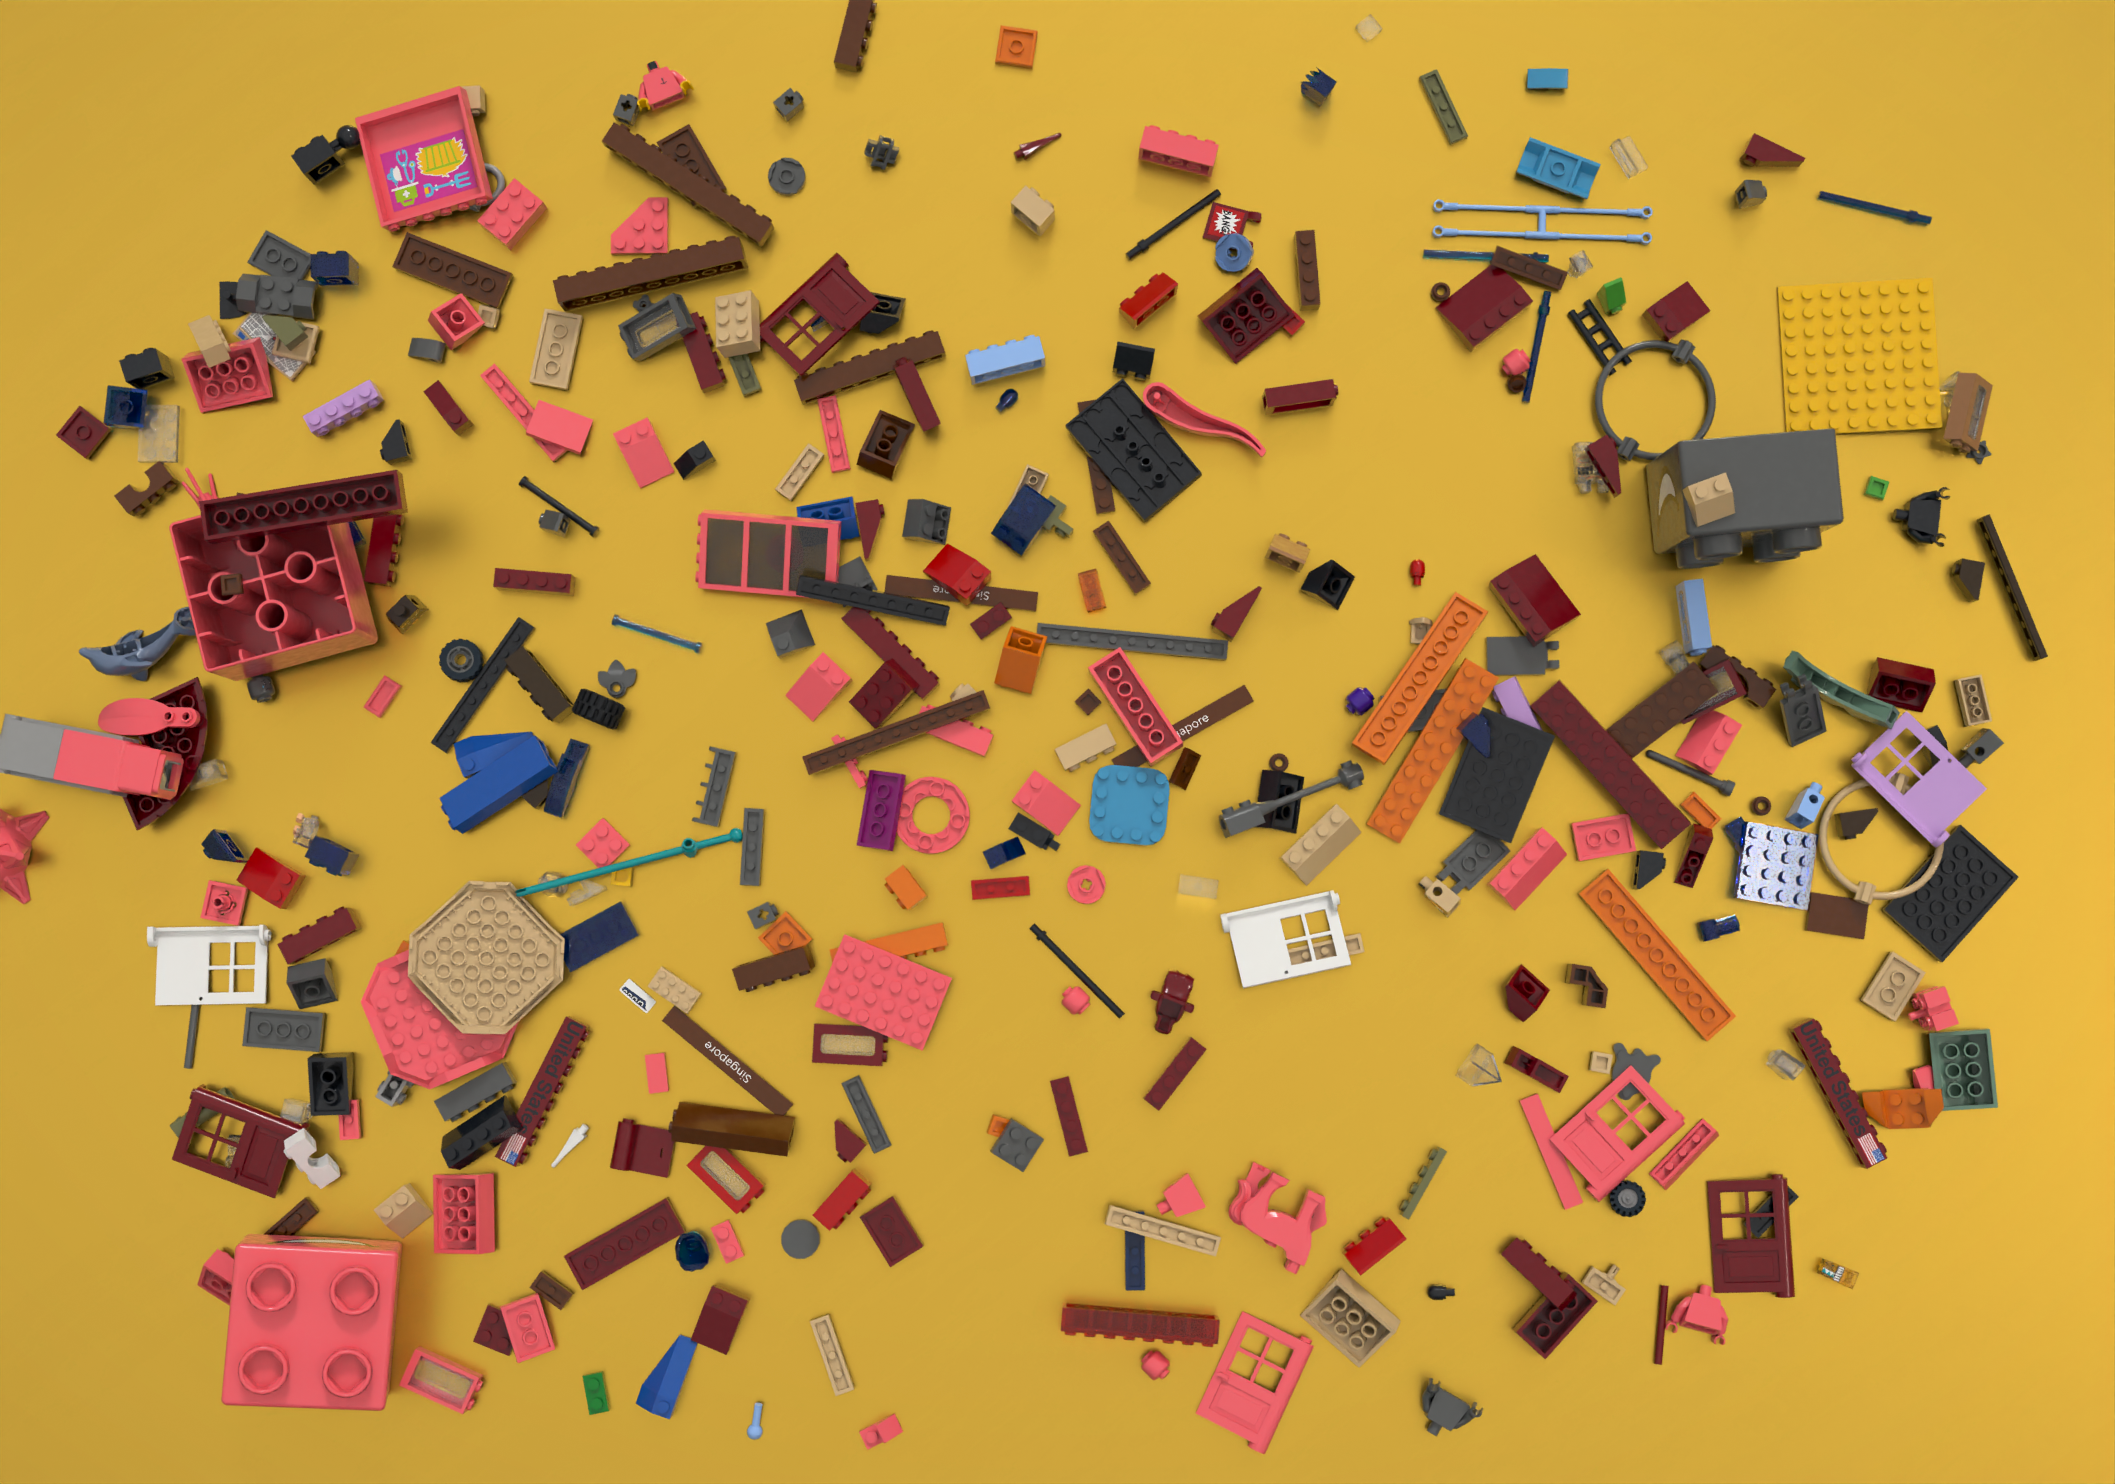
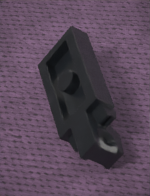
(1033, 832)

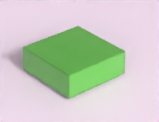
(1876, 488)

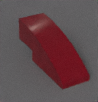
(1536, 1069)

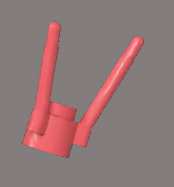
(202, 497)

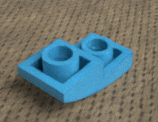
(1547, 78)

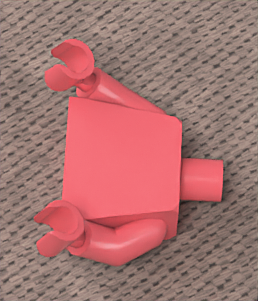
(1701, 1314)

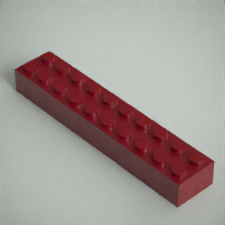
(303, 506)
(1610, 764)

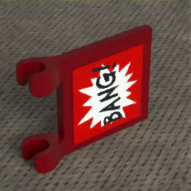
(1228, 220)

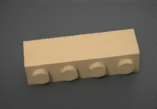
(210, 340)

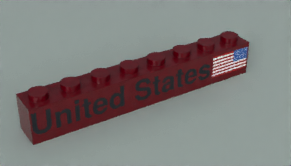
(543, 1089)
(1837, 1092)

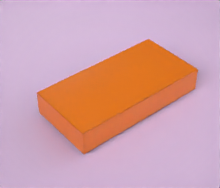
(1700, 811)

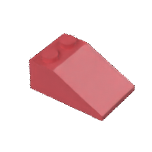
(643, 452)
(818, 686)
(1046, 803)

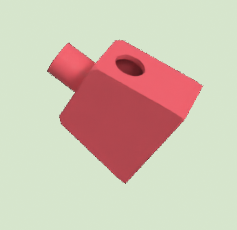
(1181, 1197)

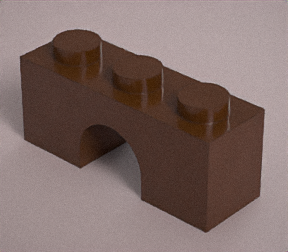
(161, 481)

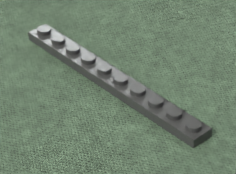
(1134, 641)

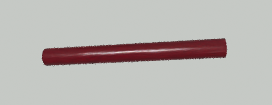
(1661, 1324)

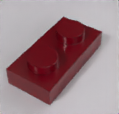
(991, 620)

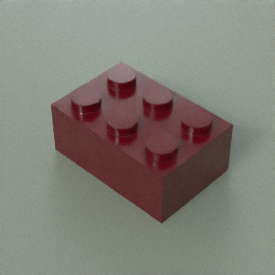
(884, 693)

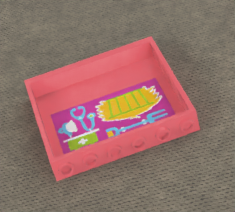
(423, 159)

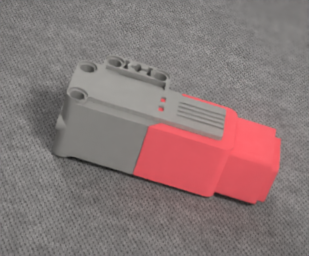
(86, 759)

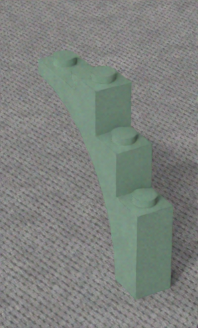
(1840, 694)

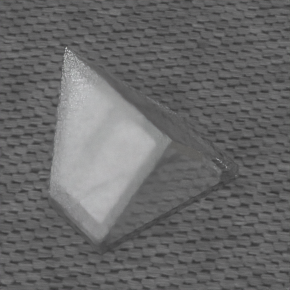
(1479, 1068)

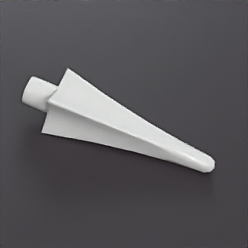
(575, 1138)

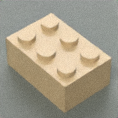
(737, 324)

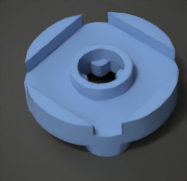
(1223, 252)

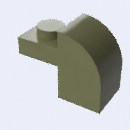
(1062, 528)

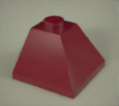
(1525, 993)

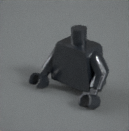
(1922, 517)

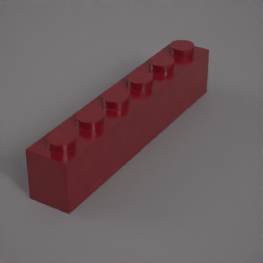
(887, 647)

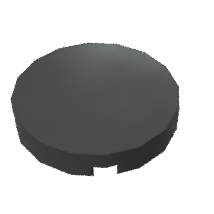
(786, 176)
(800, 1239)

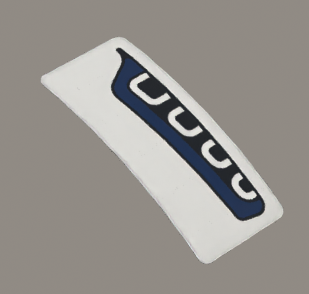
(637, 996)

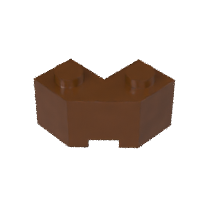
(1594, 989)

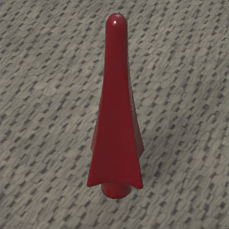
(1030, 148)

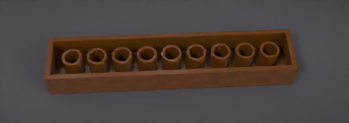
(650, 273)

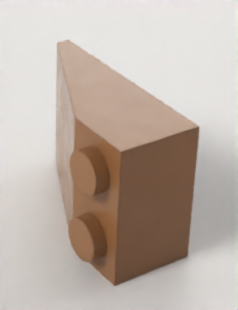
(1287, 552)

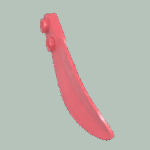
(144, 717)

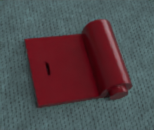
(640, 1149)

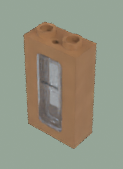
(1968, 412)

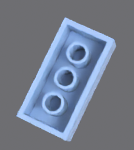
(1005, 359)

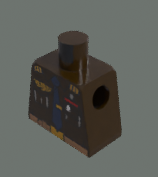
(406, 612)

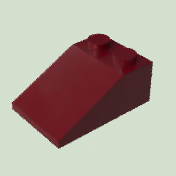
(1675, 312)
(1232, 617)
(719, 1319)

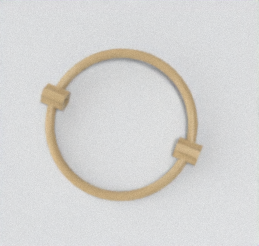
(1866, 891)

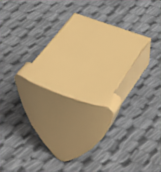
(1419, 629)

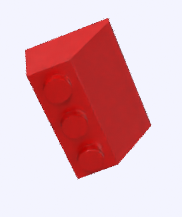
(1148, 299)
(1373, 1245)

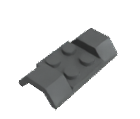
(276, 296)

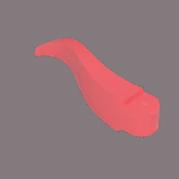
(1182, 415)

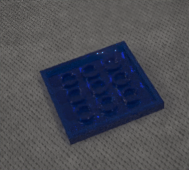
(1776, 866)

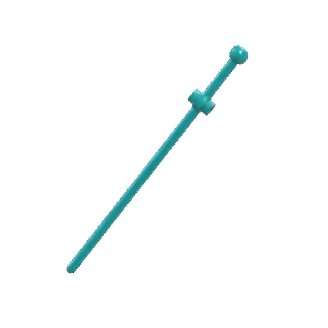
(688, 847)

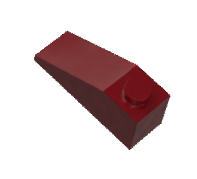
(1765, 153)
(448, 408)
(1605, 459)
(870, 521)

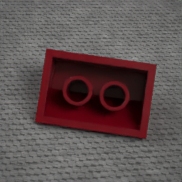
(1901, 684)

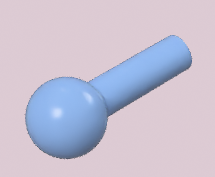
(755, 1430)

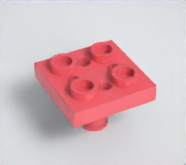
(218, 903)

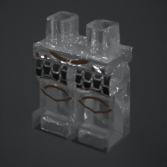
(1585, 471)

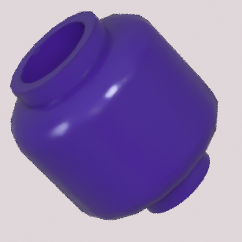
(1359, 701)

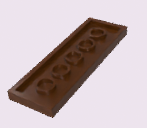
(452, 270)
(1662, 709)

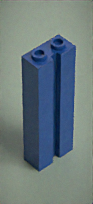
(498, 785)

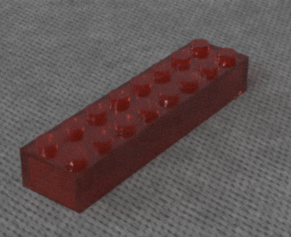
(1140, 1323)

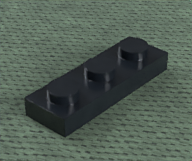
(1761, 1224)

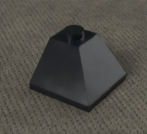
(884, 314)
(1328, 584)

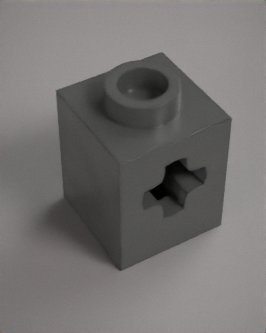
(786, 110)
(627, 117)
(755, 913)

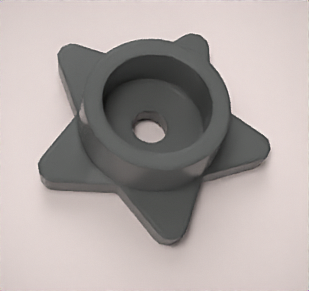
(1980, 456)

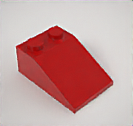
(958, 573)
(270, 878)

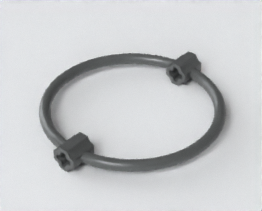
(1681, 353)

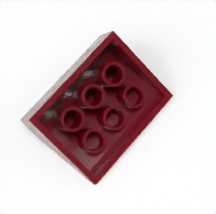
(1484, 306)
(1246, 315)
(1533, 599)

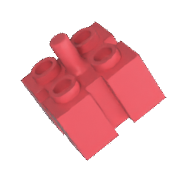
(1934, 1009)

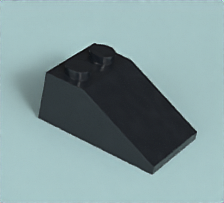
(330, 1083)

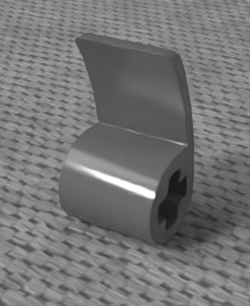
(427, 348)

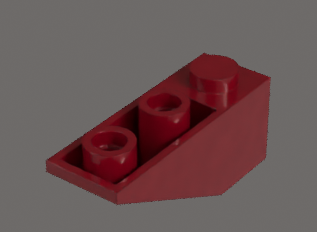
(1693, 855)

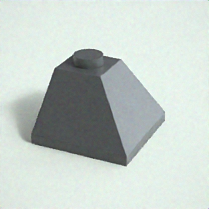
(790, 634)

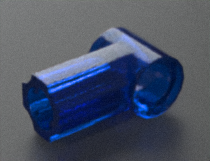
(1713, 928)

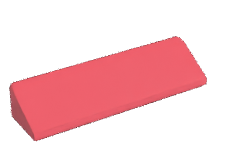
(1684, 1154)

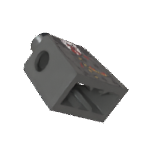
(1986, 742)

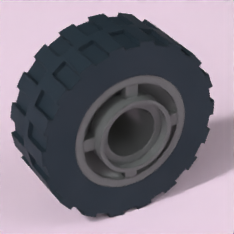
(450, 655)

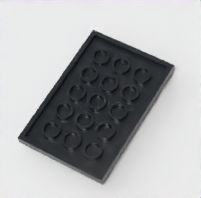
(1496, 789)
(1955, 897)

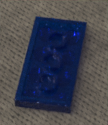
(598, 936)

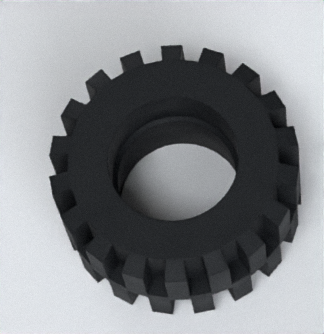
(598, 709)

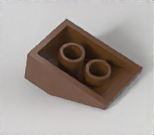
(885, 444)

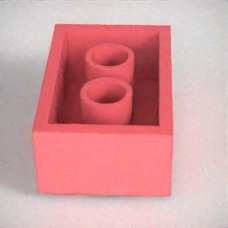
(512, 214)

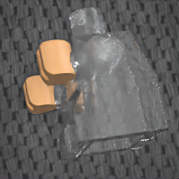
(305, 834)

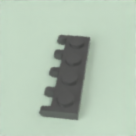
(716, 787)

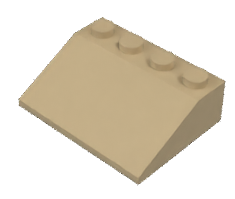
(1350, 1318)

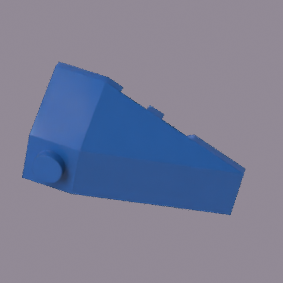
(481, 751)
(664, 1384)

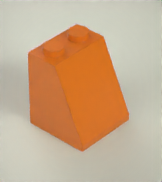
(1020, 659)

